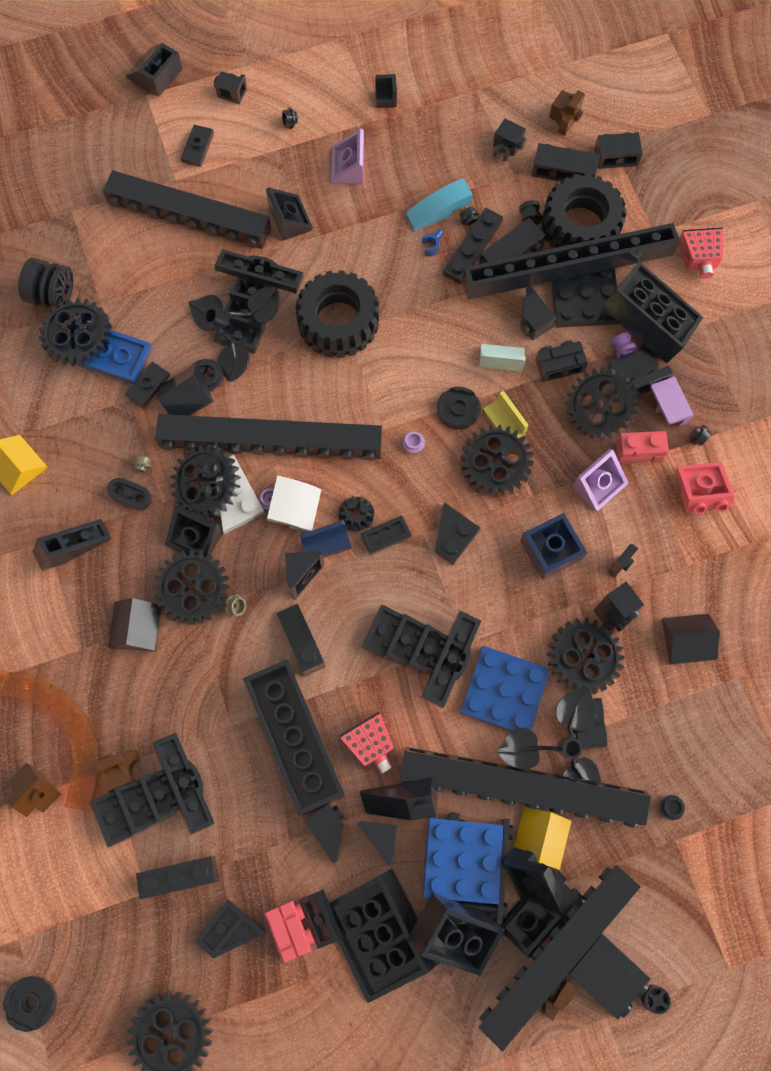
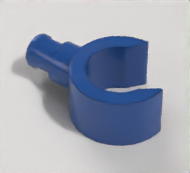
(432, 238)

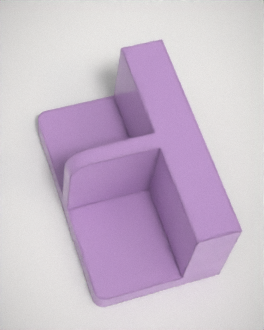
(671, 402)

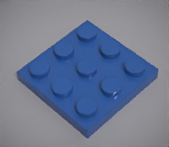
(505, 690)
(463, 860)

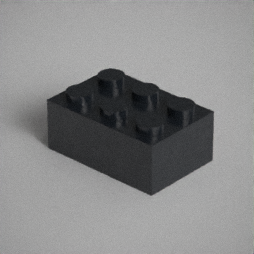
(455, 934)

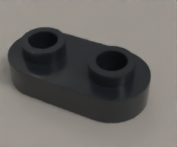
(130, 494)

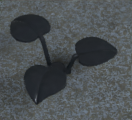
(209, 315)
(579, 712)

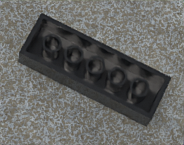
(294, 738)

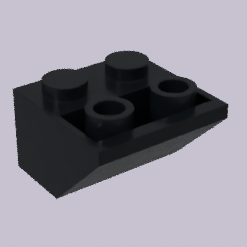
(156, 69)

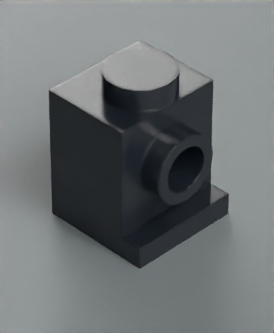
(230, 87)

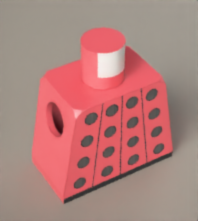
(702, 249)
(370, 743)

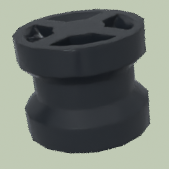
(530, 209)
(661, 1002)

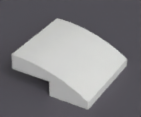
(294, 504)

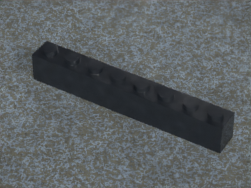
(187, 209)
(558, 957)

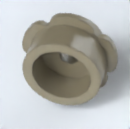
(141, 463)
(235, 605)

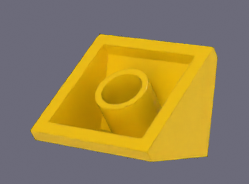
(18, 463)
(543, 835)

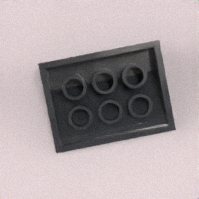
(652, 312)
(375, 936)

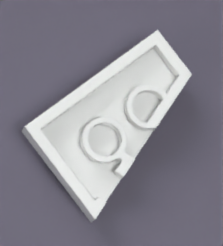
(245, 506)

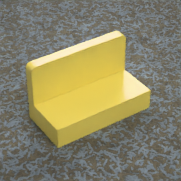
(505, 413)

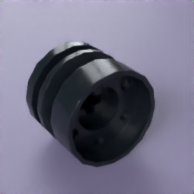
(45, 283)

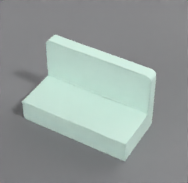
(502, 357)

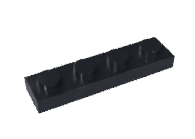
(473, 245)

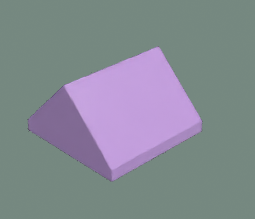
(348, 159)
(601, 481)

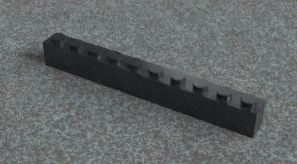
(570, 261)
(270, 436)
(527, 786)

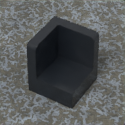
(386, 91)

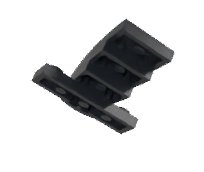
(252, 275)
(424, 648)
(154, 797)

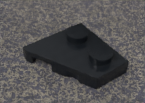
(454, 534)
(228, 931)

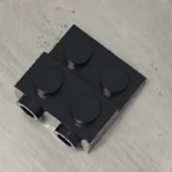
(533, 880)

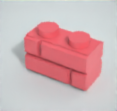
(642, 446)
(289, 931)

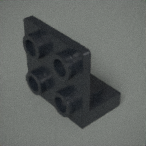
(641, 369)

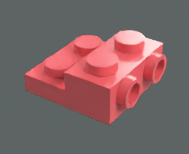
(705, 487)

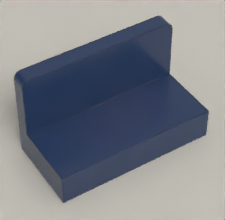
(327, 539)

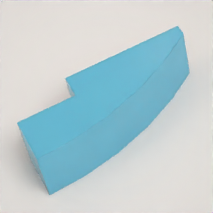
(440, 205)

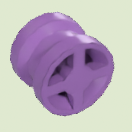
(623, 344)

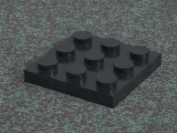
(580, 299)

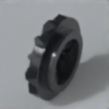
(214, 371)
(361, 522)

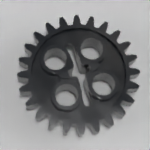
(55, 332)
(610, 420)
(509, 445)
(204, 460)
(177, 601)
(567, 643)
(180, 1012)

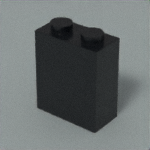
(610, 977)

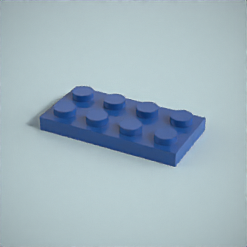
(122, 358)

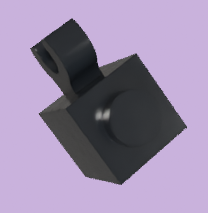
(509, 139)

